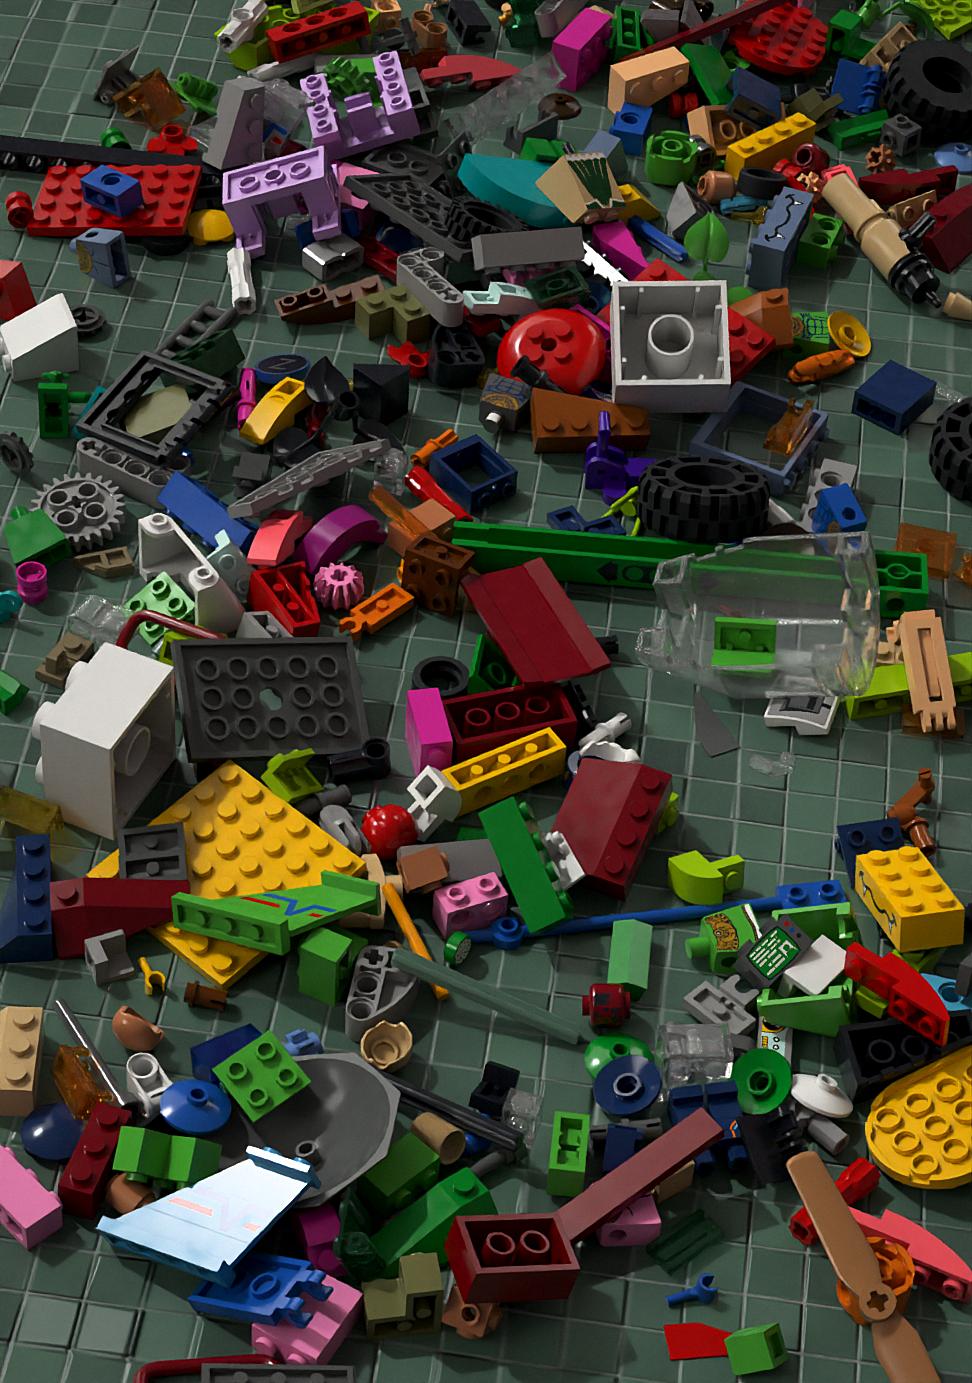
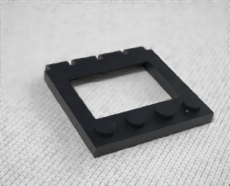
(131, 385)

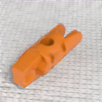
(821, 366)

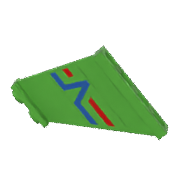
(271, 918)

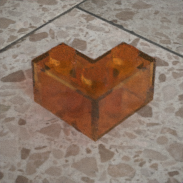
(153, 98)

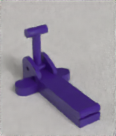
(607, 465)

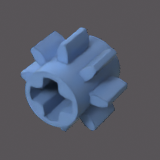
(302, 1043)

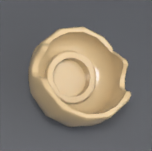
(387, 1046)

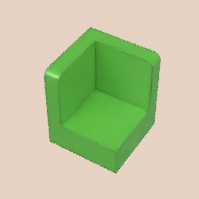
(756, 1349)

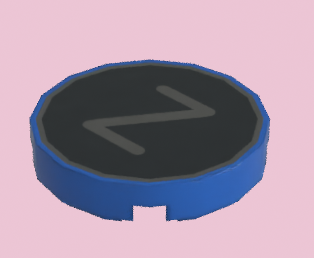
(278, 367)

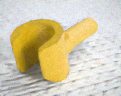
(151, 977)

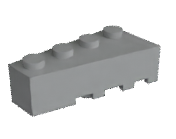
(528, 250)

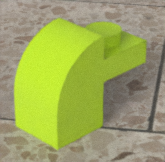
(704, 882)

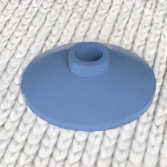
(955, 154)

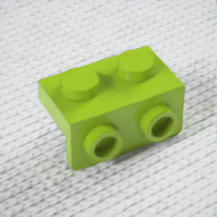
(289, 776)

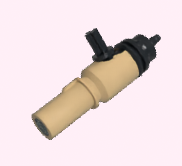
(885, 242)

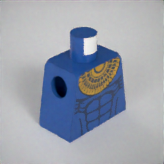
(838, 511)

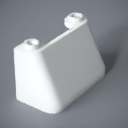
(168, 549)

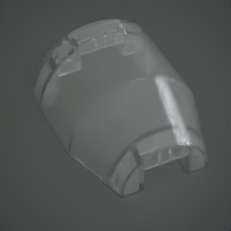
(812, 584)

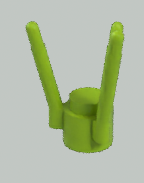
(628, 506)

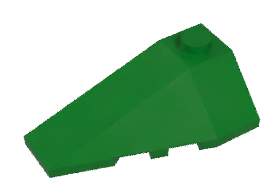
(429, 1219)

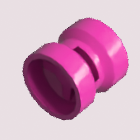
(32, 582)

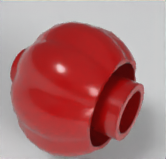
(388, 830)

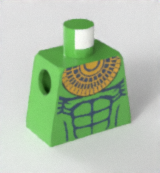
(810, 335)

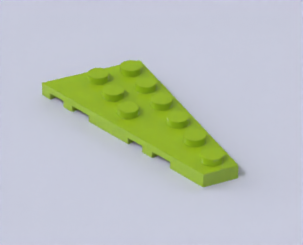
(949, 16)

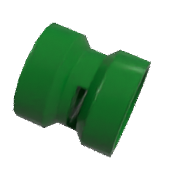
(114, 138)

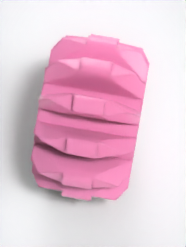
(338, 586)

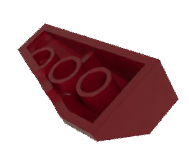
(103, 905)

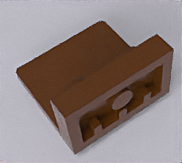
(434, 572)

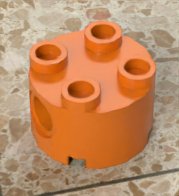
(896, 1272)

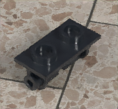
(209, 193)
(583, 714)

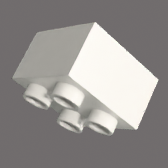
(670, 345)
(107, 738)

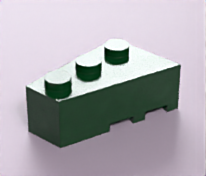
(212, 355)

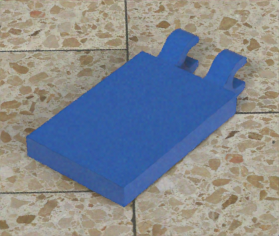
(264, 1291)

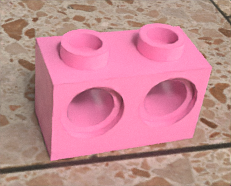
(469, 904)

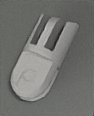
(341, 826)

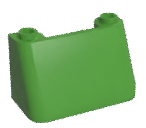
(835, 1005)

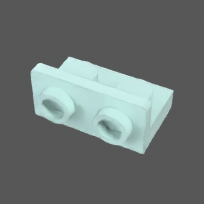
(231, 565)

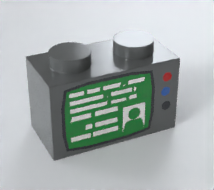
(772, 953)

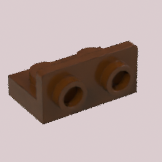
(425, 59)

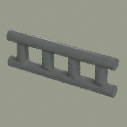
(191, 323)

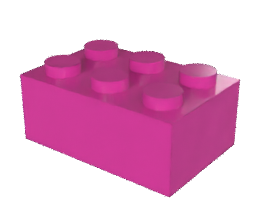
(583, 47)

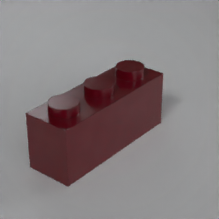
(92, 1162)

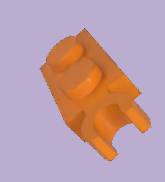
(377, 611)

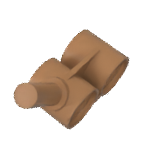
(428, 32)

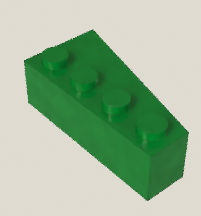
(527, 865)

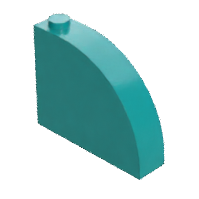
(512, 187)

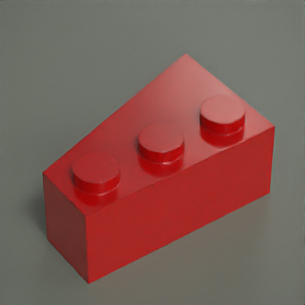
(287, 597)

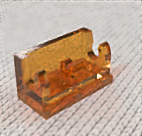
(790, 428)
(76, 1082)

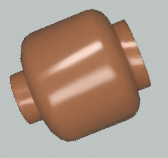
(716, 186)

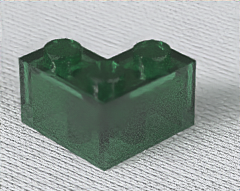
(522, 26)

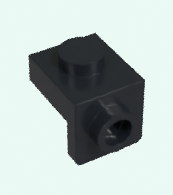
(494, 1088)

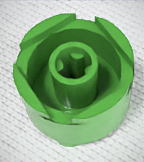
(670, 158)

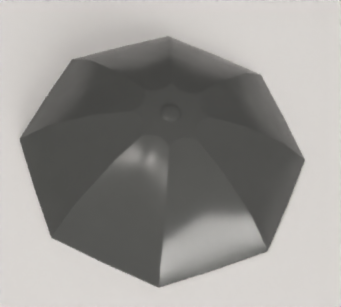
(334, 1123)

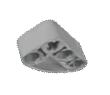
(378, 992)

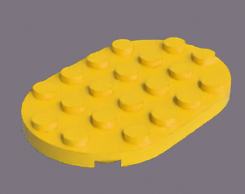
(924, 1125)

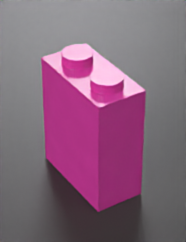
(427, 730)

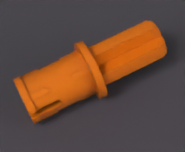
(422, 457)

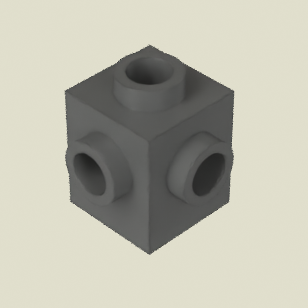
(900, 134)

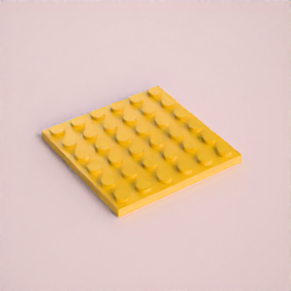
(240, 845)

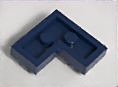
(570, 520)

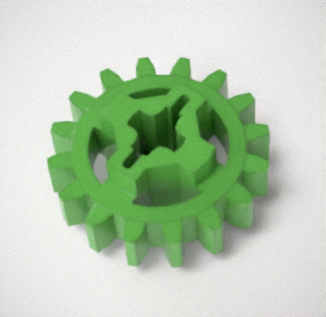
(345, 79)

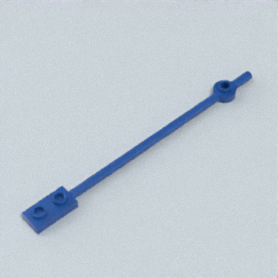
(509, 932)

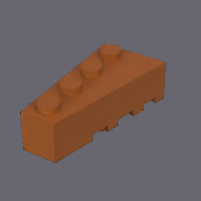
(572, 423)

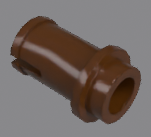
(205, 996)

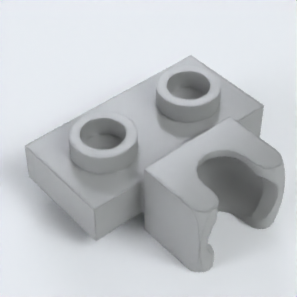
(723, 1005)

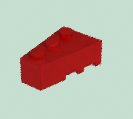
(15, 290)

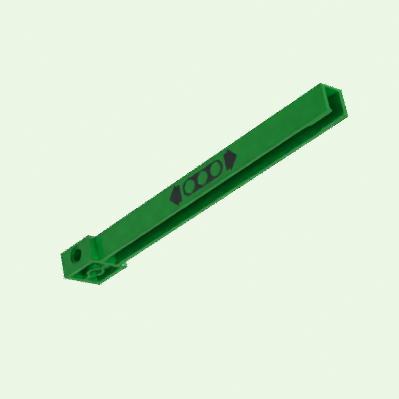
(634, 560)

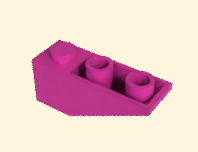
(619, 246)

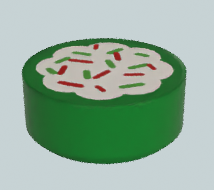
(457, 948)

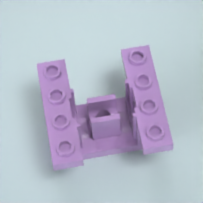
(365, 125)
(278, 184)

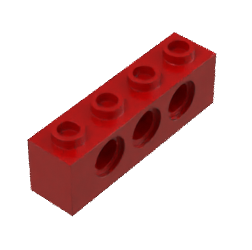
(318, 32)

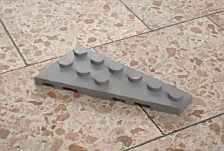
(307, 474)

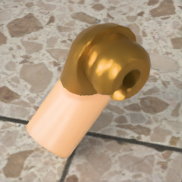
(507, 13)

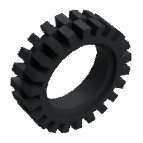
(473, 218)

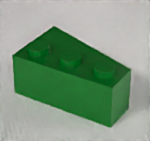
(628, 34)

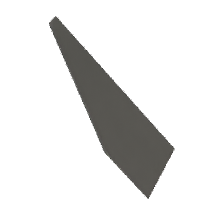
(710, 729)

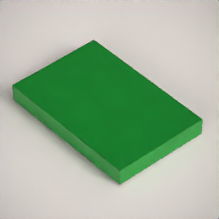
(710, 71)

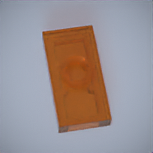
(912, 723)

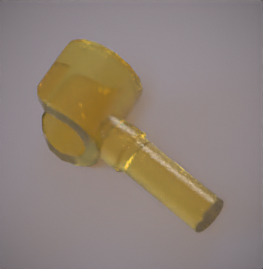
(756, 217)

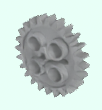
(83, 508)

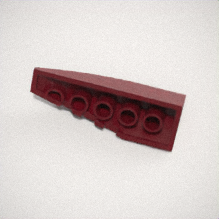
(951, 237)

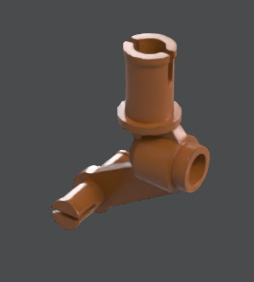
(905, 811)

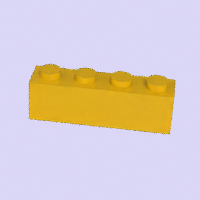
(770, 145)

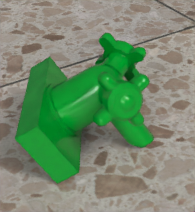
(55, 406)

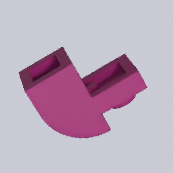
(316, 1231)

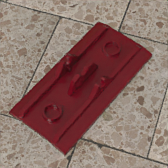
(535, 624)

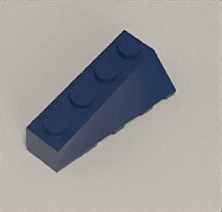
(26, 910)

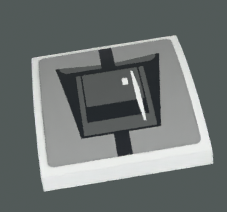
(808, 714)

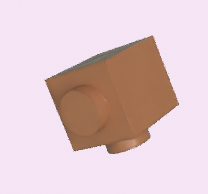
(423, 870)

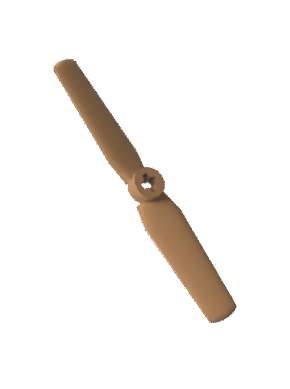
(856, 1265)

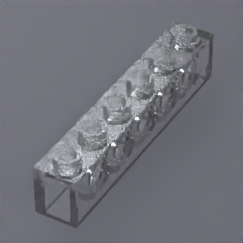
(506, 98)

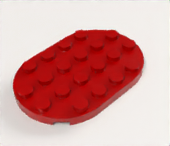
(781, 40)

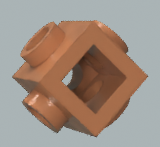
(466, 1320)

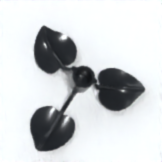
(329, 385)

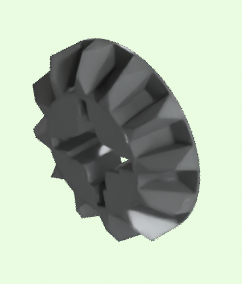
(93, 316)
(15, 453)

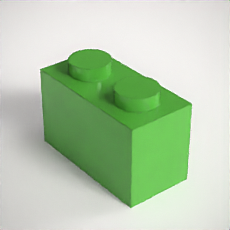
(400, 1176)

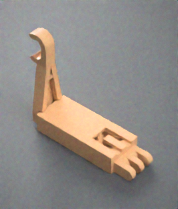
(926, 667)

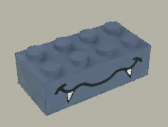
(778, 239)

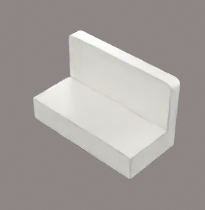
(813, 969)

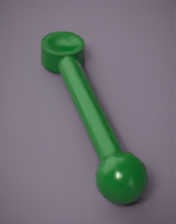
(695, 179)

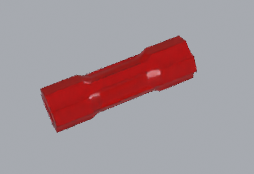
(426, 487)
(852, 1184)

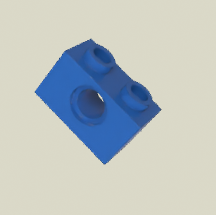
(632, 127)
(111, 191)

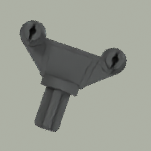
(393, 39)

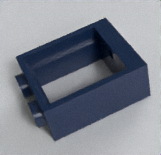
(473, 450)

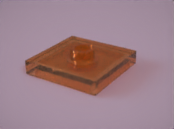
(935, 543)

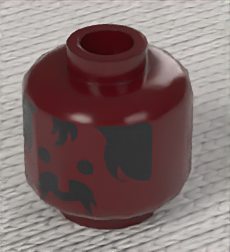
(811, 158)
(606, 1005)

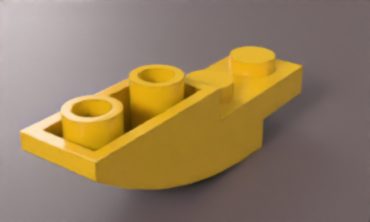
(275, 411)

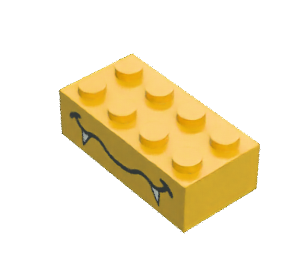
(909, 899)

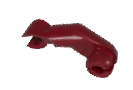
(313, 419)

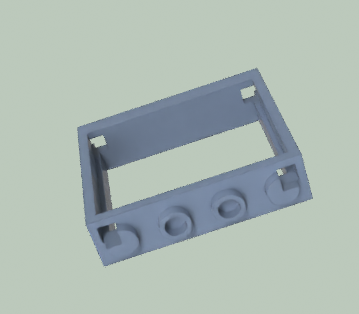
(769, 407)

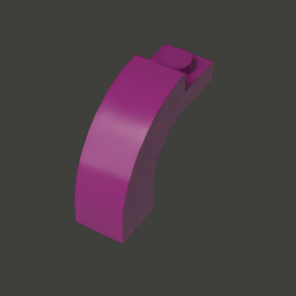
(335, 535)

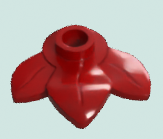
(172, 141)
(409, 355)

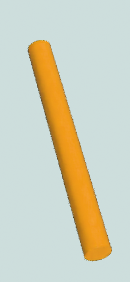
(410, 931)

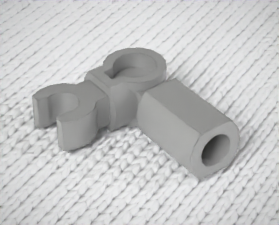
(820, 1128)

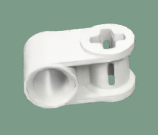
(146, 1082)

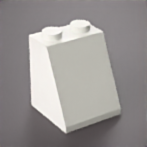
(40, 341)

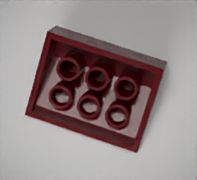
(612, 821)

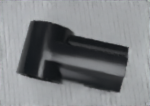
(368, 761)

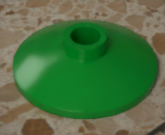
(609, 1046)
(752, 1071)

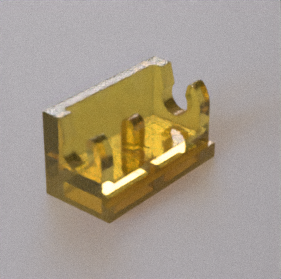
(30, 812)

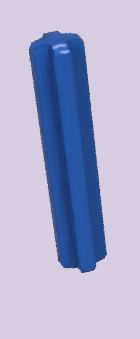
(657, 238)

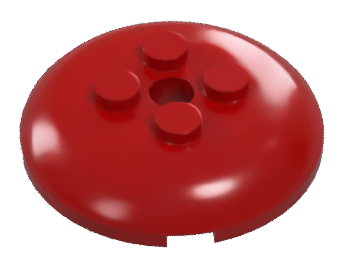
(576, 342)

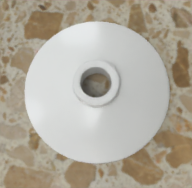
(821, 1095)

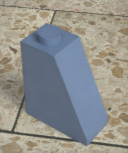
(612, 150)

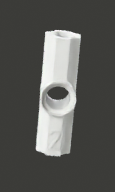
(242, 25)

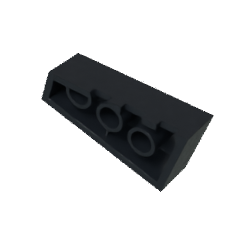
(887, 1050)

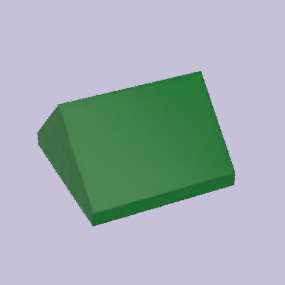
(489, 668)

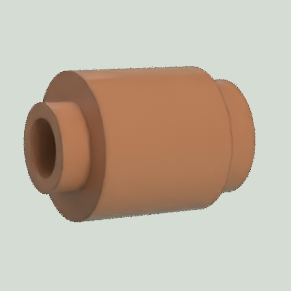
(127, 1195)

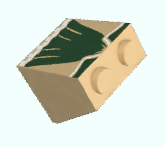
(583, 188)

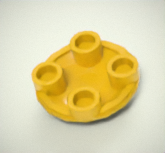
(209, 226)

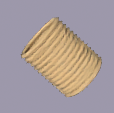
(439, 1136)

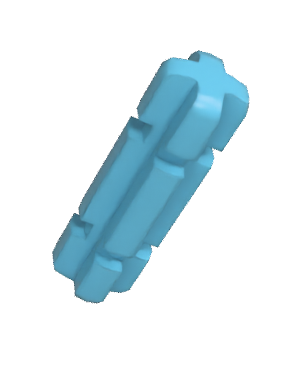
(740, 204)

